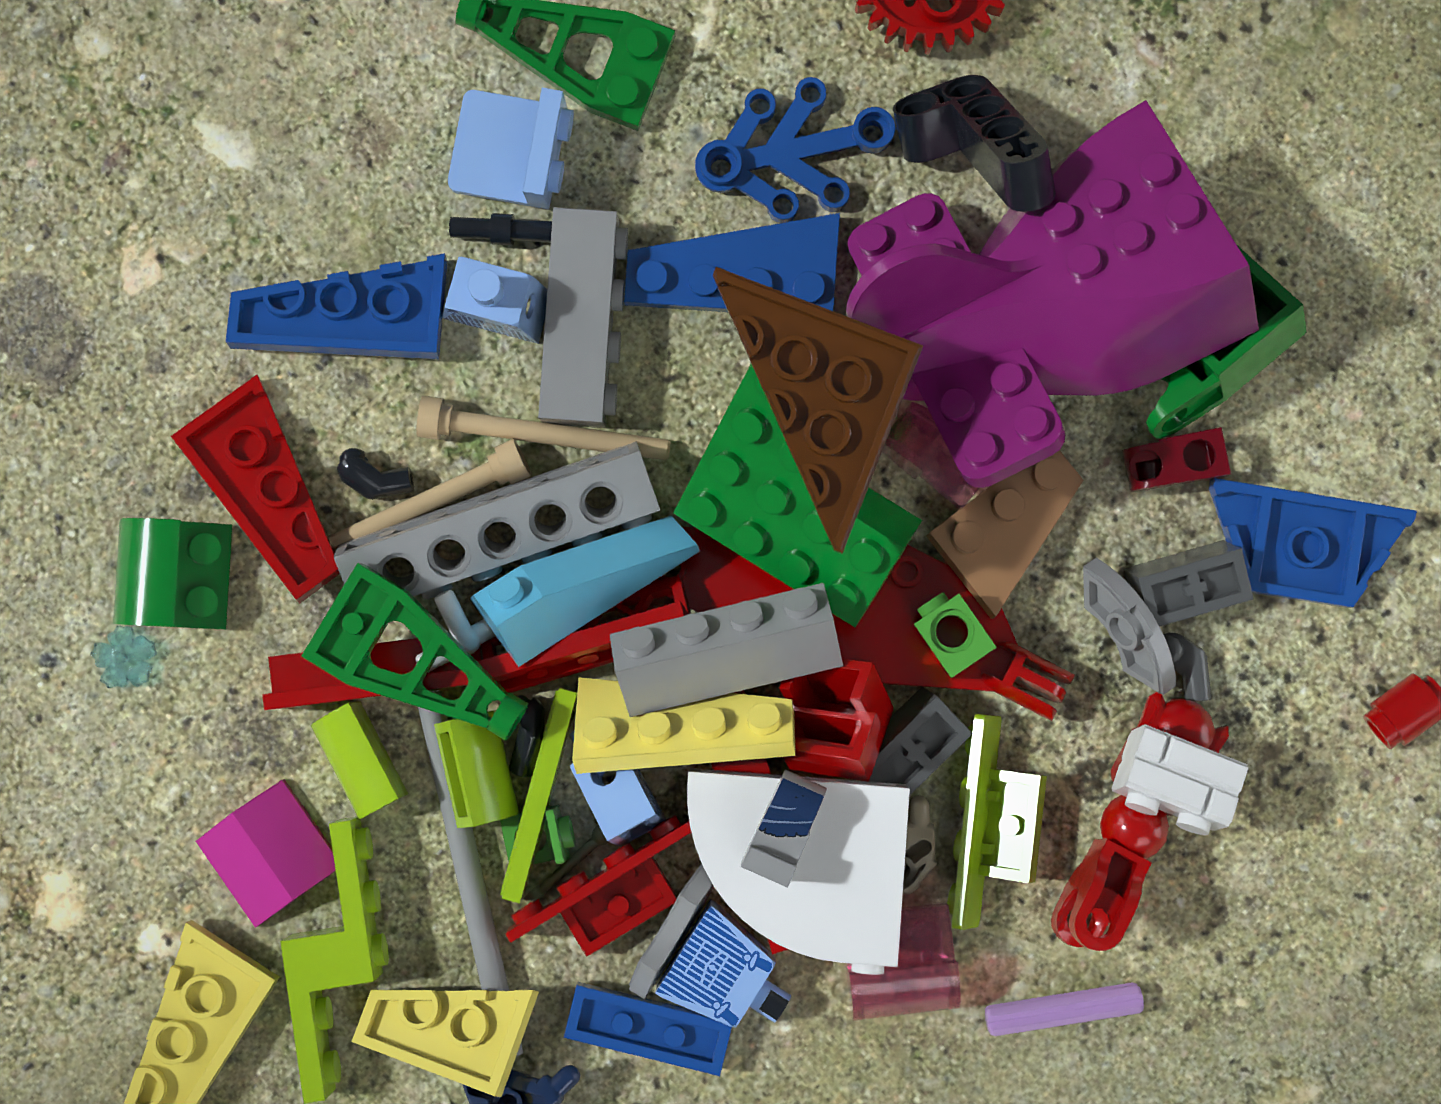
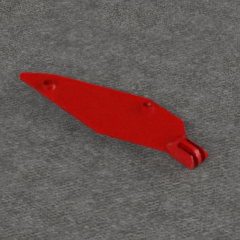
(887, 629)

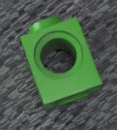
(957, 658)

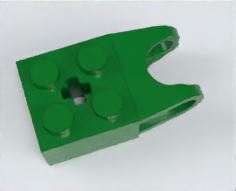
(1221, 374)

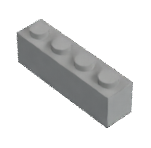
(580, 318)
(725, 650)

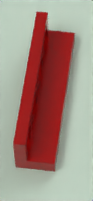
(588, 646)
(303, 683)

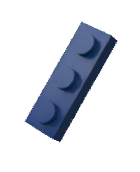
(647, 1029)

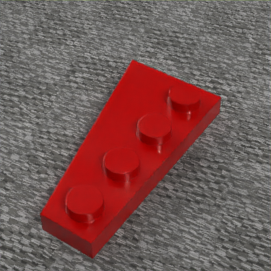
(256, 478)

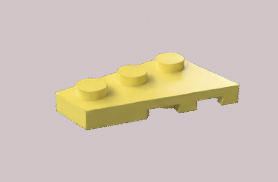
(449, 1033)

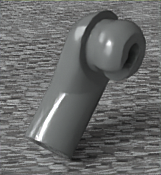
(1192, 664)

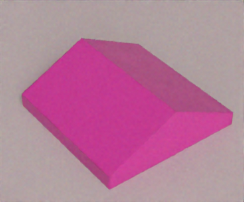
(268, 852)

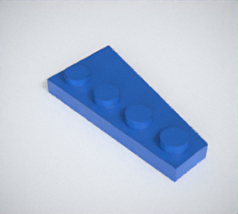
(363, 313)

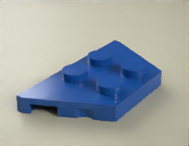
(1307, 542)

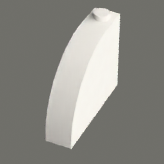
(847, 880)

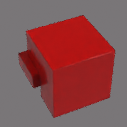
(838, 720)

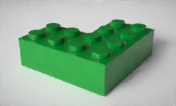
(759, 507)

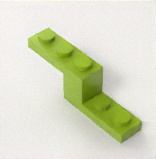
(333, 959)

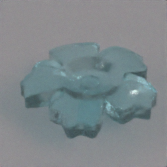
(124, 658)

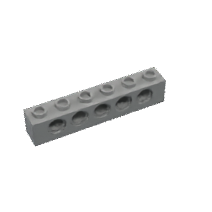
(516, 505)

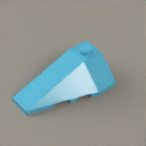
(568, 589)

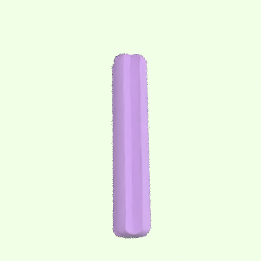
(1064, 1009)

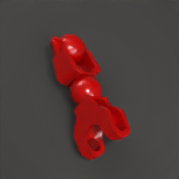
(1115, 866)

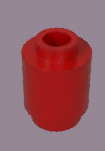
(1405, 710)

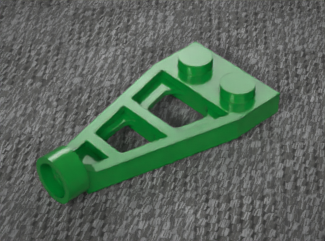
(630, 72)
(357, 622)

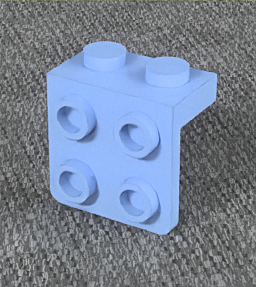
(510, 147)

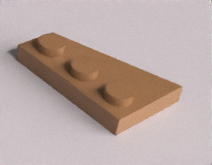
(1004, 528)

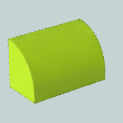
(359, 759)
(476, 773)

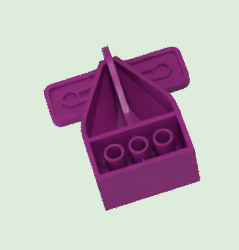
(1063, 299)

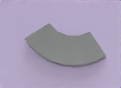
(1130, 626)
(671, 933)

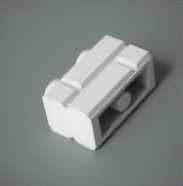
(1179, 779)

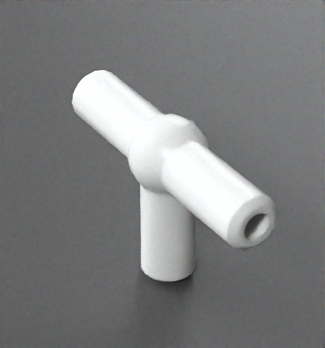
(468, 636)

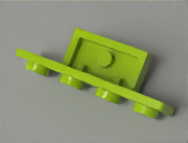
(998, 824)

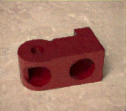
(1177, 460)

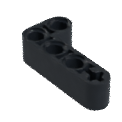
(987, 129)

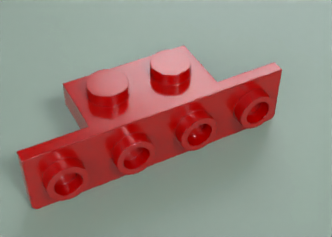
(613, 899)

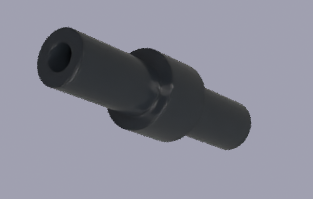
(500, 229)

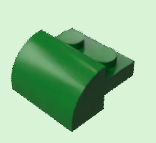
(172, 573)

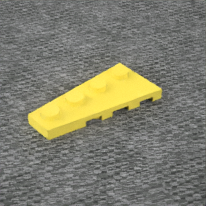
(692, 733)
(201, 1018)

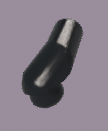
(369, 481)
(528, 739)

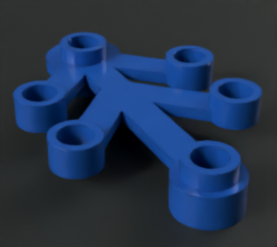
(786, 152)

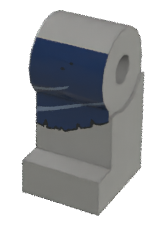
(784, 829)

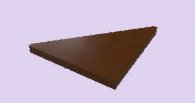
(828, 387)

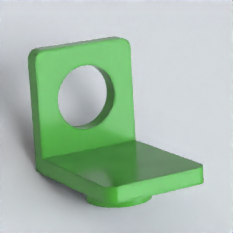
(558, 832)

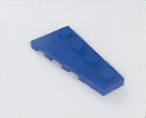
(786, 256)

